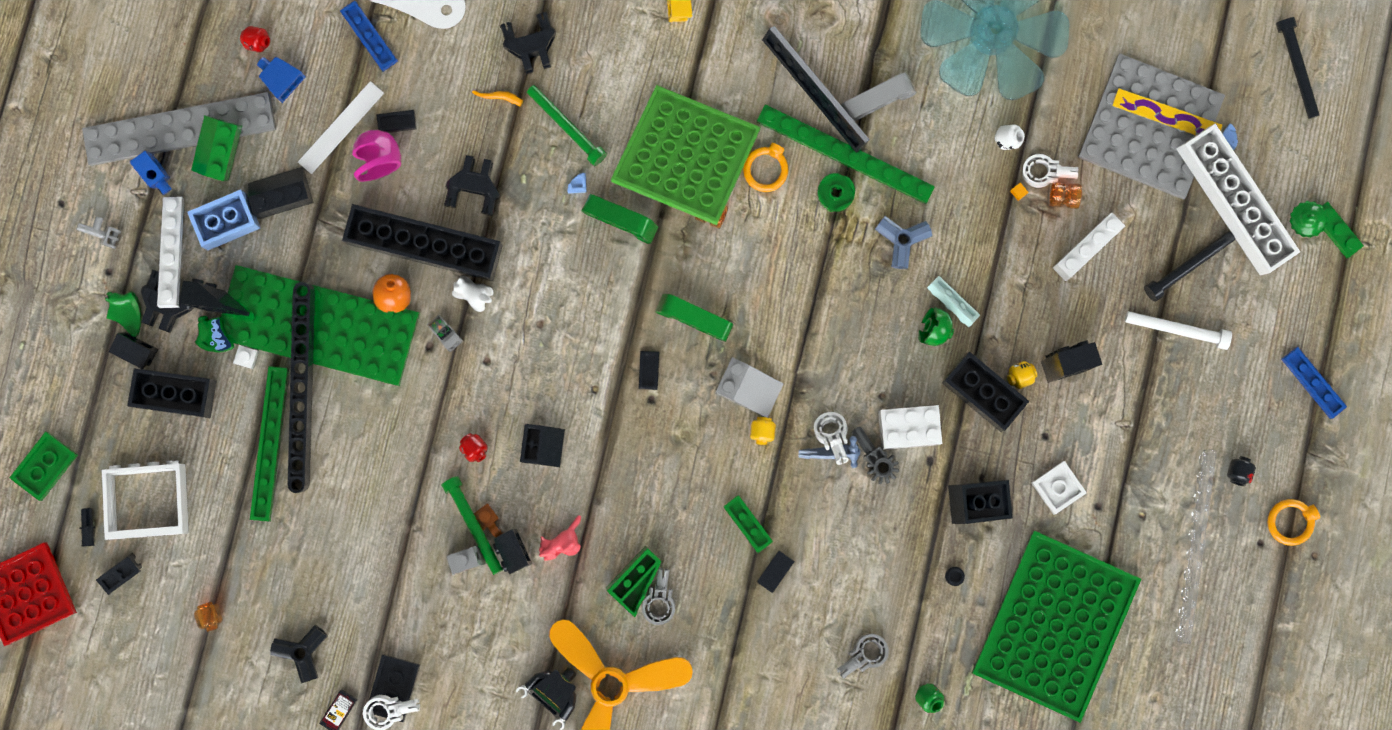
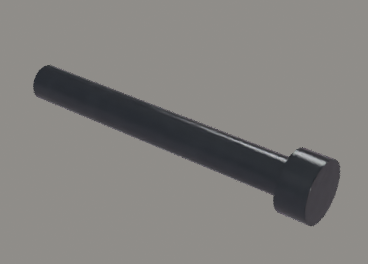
(1287, 28)
(1156, 290)

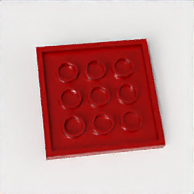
(31, 594)

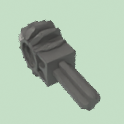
(874, 457)

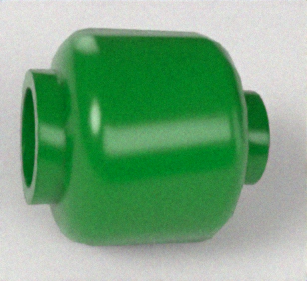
(929, 698)

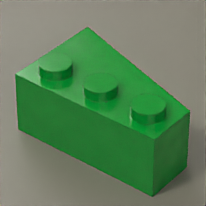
(634, 580)

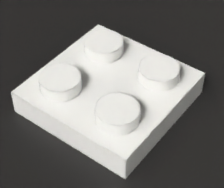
(1059, 487)

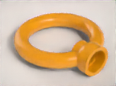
(774, 151)
(1309, 512)

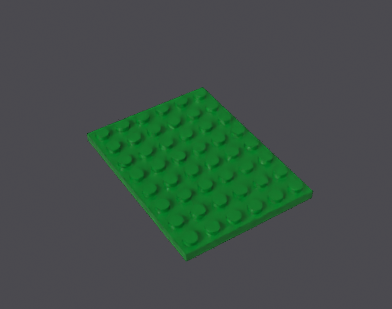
(1056, 626)

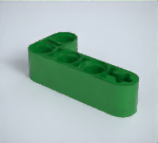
(621, 218)
(694, 316)

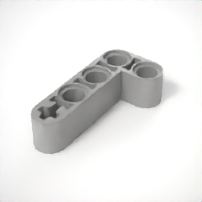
(879, 96)

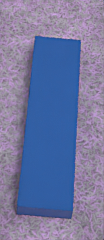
(368, 36)
(1314, 383)

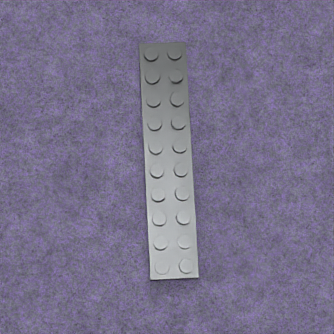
(174, 128)

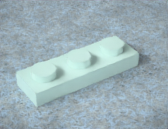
(953, 301)

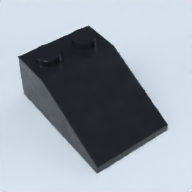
(209, 298)
(980, 502)

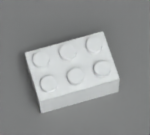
(910, 427)

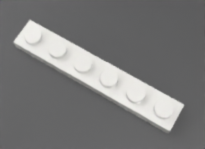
(170, 252)

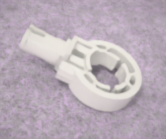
(1051, 165)
(834, 438)
(393, 708)

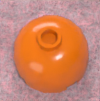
(391, 293)

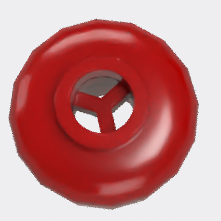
(255, 39)
(473, 447)

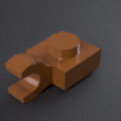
(487, 519)

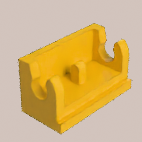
(679, 10)

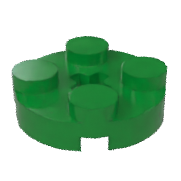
(845, 197)

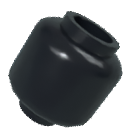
(1241, 471)

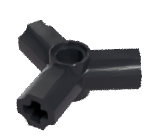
(289, 650)

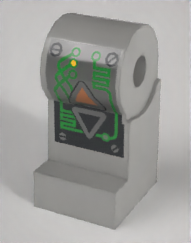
(445, 333)

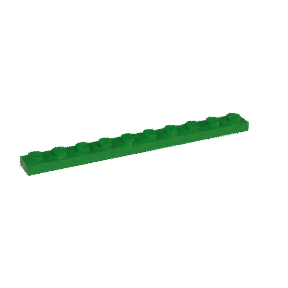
(845, 154)

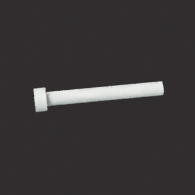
(1221, 338)

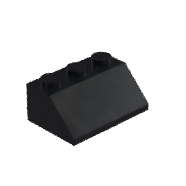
(279, 193)

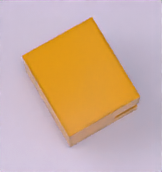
(1019, 191)

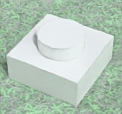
(246, 357)

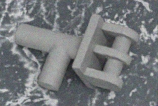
(95, 231)

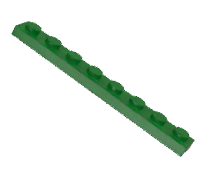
(269, 444)

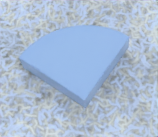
(1230, 135)
(578, 184)

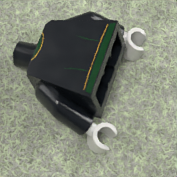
(553, 692)

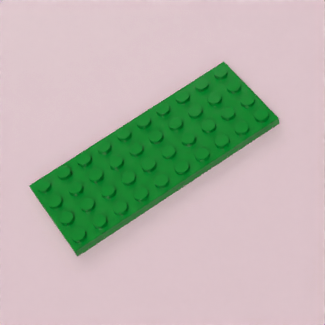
(347, 329)

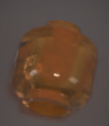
(208, 616)

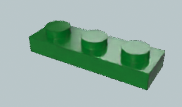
(1340, 233)
(748, 524)

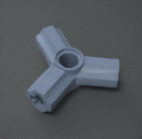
(913, 234)

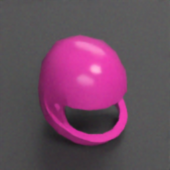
(379, 152)

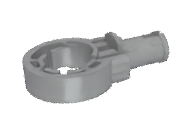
(661, 586)
(852, 664)

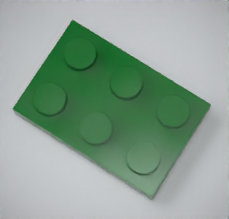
(43, 466)

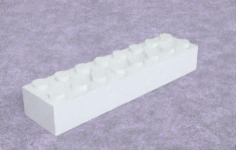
(1238, 200)

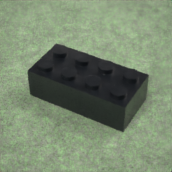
(1071, 361)
(985, 392)
(172, 393)

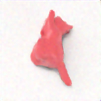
(564, 543)

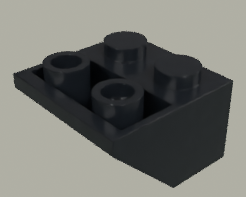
(542, 445)

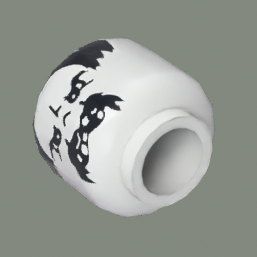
(1009, 137)

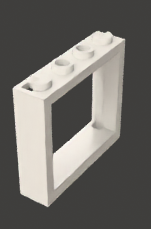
(109, 500)

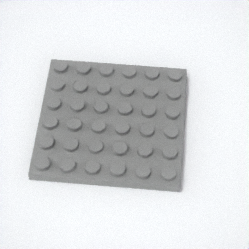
(1139, 145)

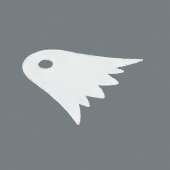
(429, 10)

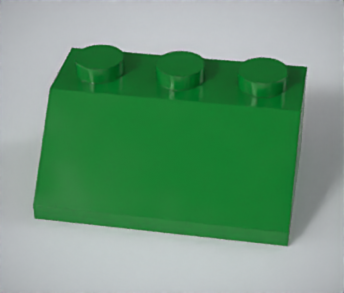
(216, 148)

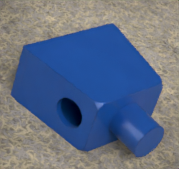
(280, 77)
(146, 166)

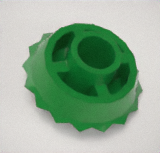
(1308, 219)

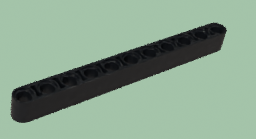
(296, 396)

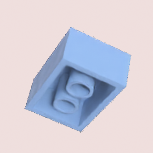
(223, 220)

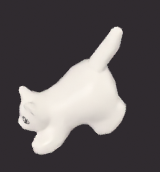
(474, 293)

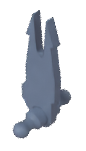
(852, 452)

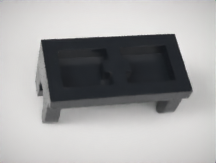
(133, 350)
(119, 574)

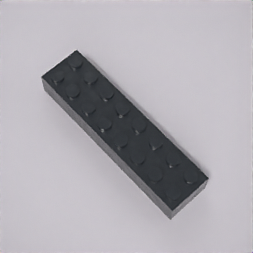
(422, 242)

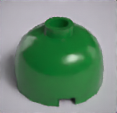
(937, 327)

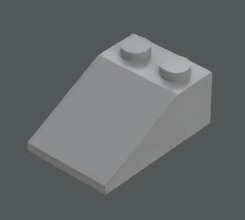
(749, 387)

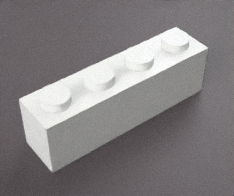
(1088, 246)

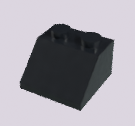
(512, 551)

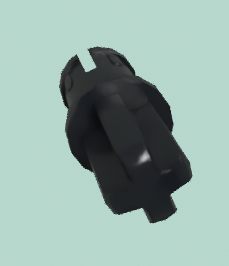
(87, 527)

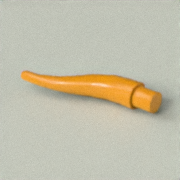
(510, 97)

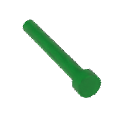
(595, 155)
(453, 487)

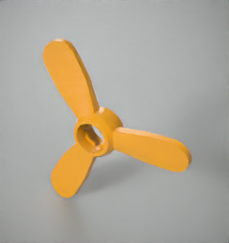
(650, 677)

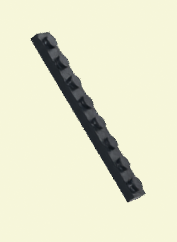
(815, 89)

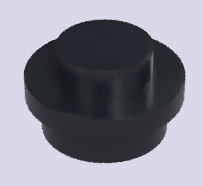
(954, 576)

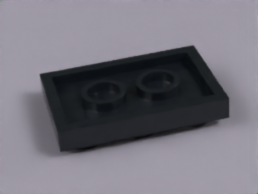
(394, 679)

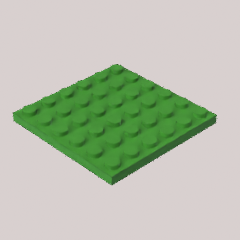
(686, 155)

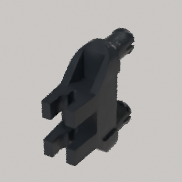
(532, 44)
(473, 183)
(150, 297)

